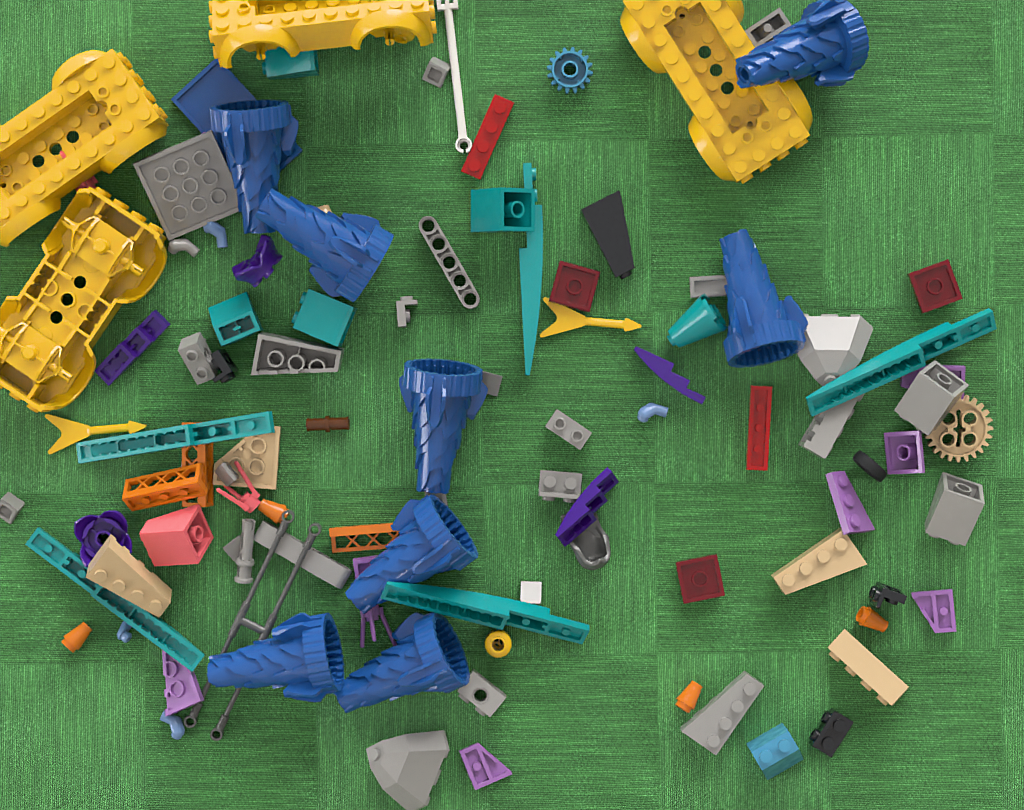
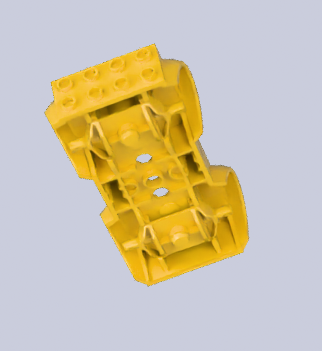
(313, 24)
(89, 95)
(732, 130)
(121, 264)

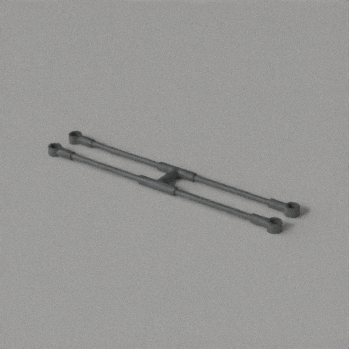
(240, 619)

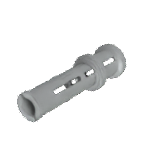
(245, 560)

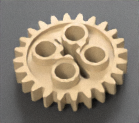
(977, 427)

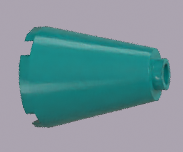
(697, 323)

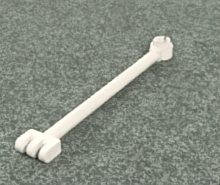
(461, 125)

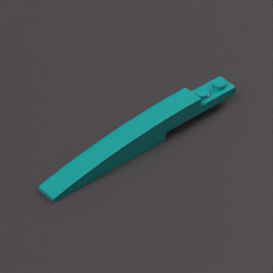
(531, 274)
(900, 360)
(175, 437)
(485, 609)
(143, 621)

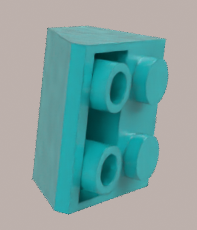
(234, 319)

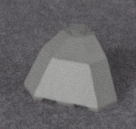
(834, 345)
(409, 766)

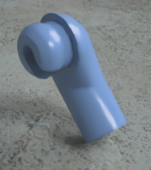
(218, 231)
(651, 409)
(123, 632)

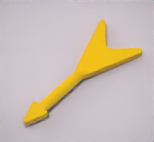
(569, 319)
(75, 431)

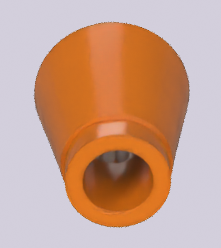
(273, 510)
(871, 619)
(76, 637)
(688, 698)

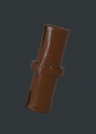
(327, 424)

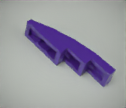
(132, 347)
(662, 369)
(581, 513)

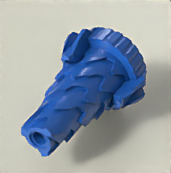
(824, 43)
(253, 142)
(340, 249)
(759, 324)
(441, 400)
(428, 544)
(300, 656)
(423, 660)

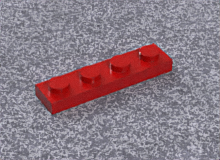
(487, 137)
(759, 428)

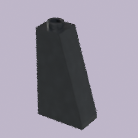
(610, 231)

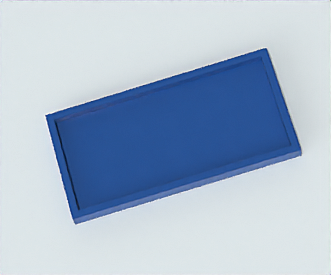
(213, 87)

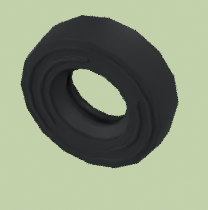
(869, 466)

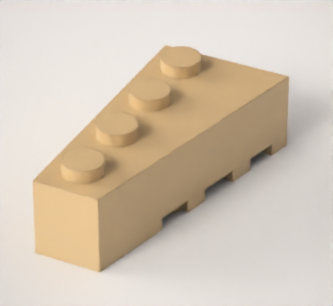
(820, 562)
(127, 577)
(867, 667)

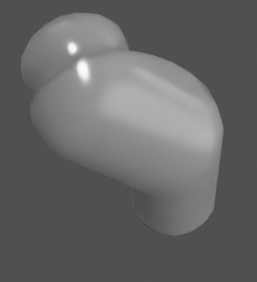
(183, 244)

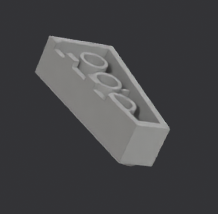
(291, 355)
(827, 428)
(722, 714)

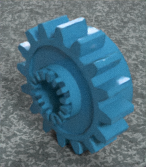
(573, 59)

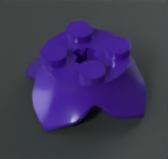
(260, 263)
(90, 527)

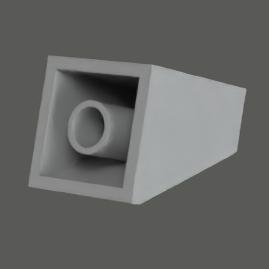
(930, 397)
(954, 509)

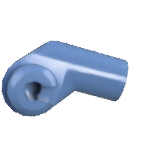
(176, 725)

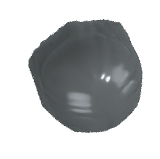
(591, 546)

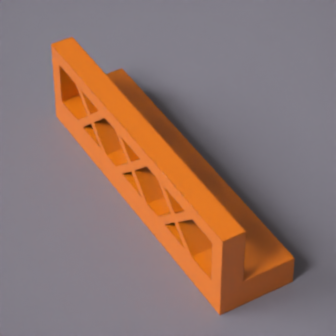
(205, 457)
(163, 491)
(358, 530)

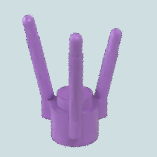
(371, 616)

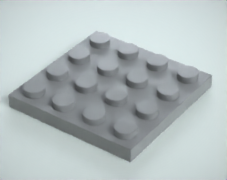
(188, 184)

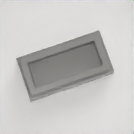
(710, 285)

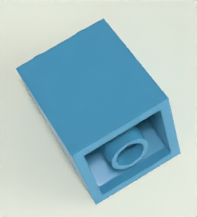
(775, 751)

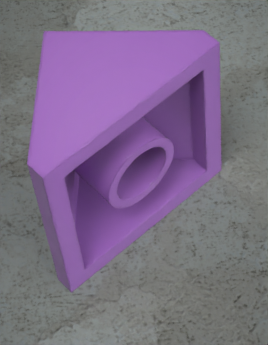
(904, 452)

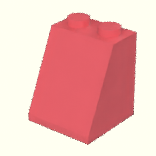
(177, 537)

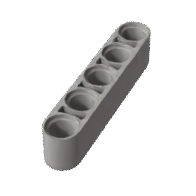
(446, 252)
(314, 561)

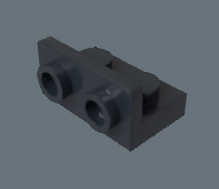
(223, 361)
(882, 591)
(830, 732)

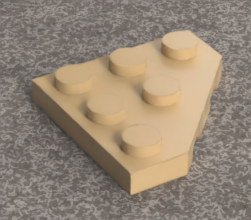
(258, 459)

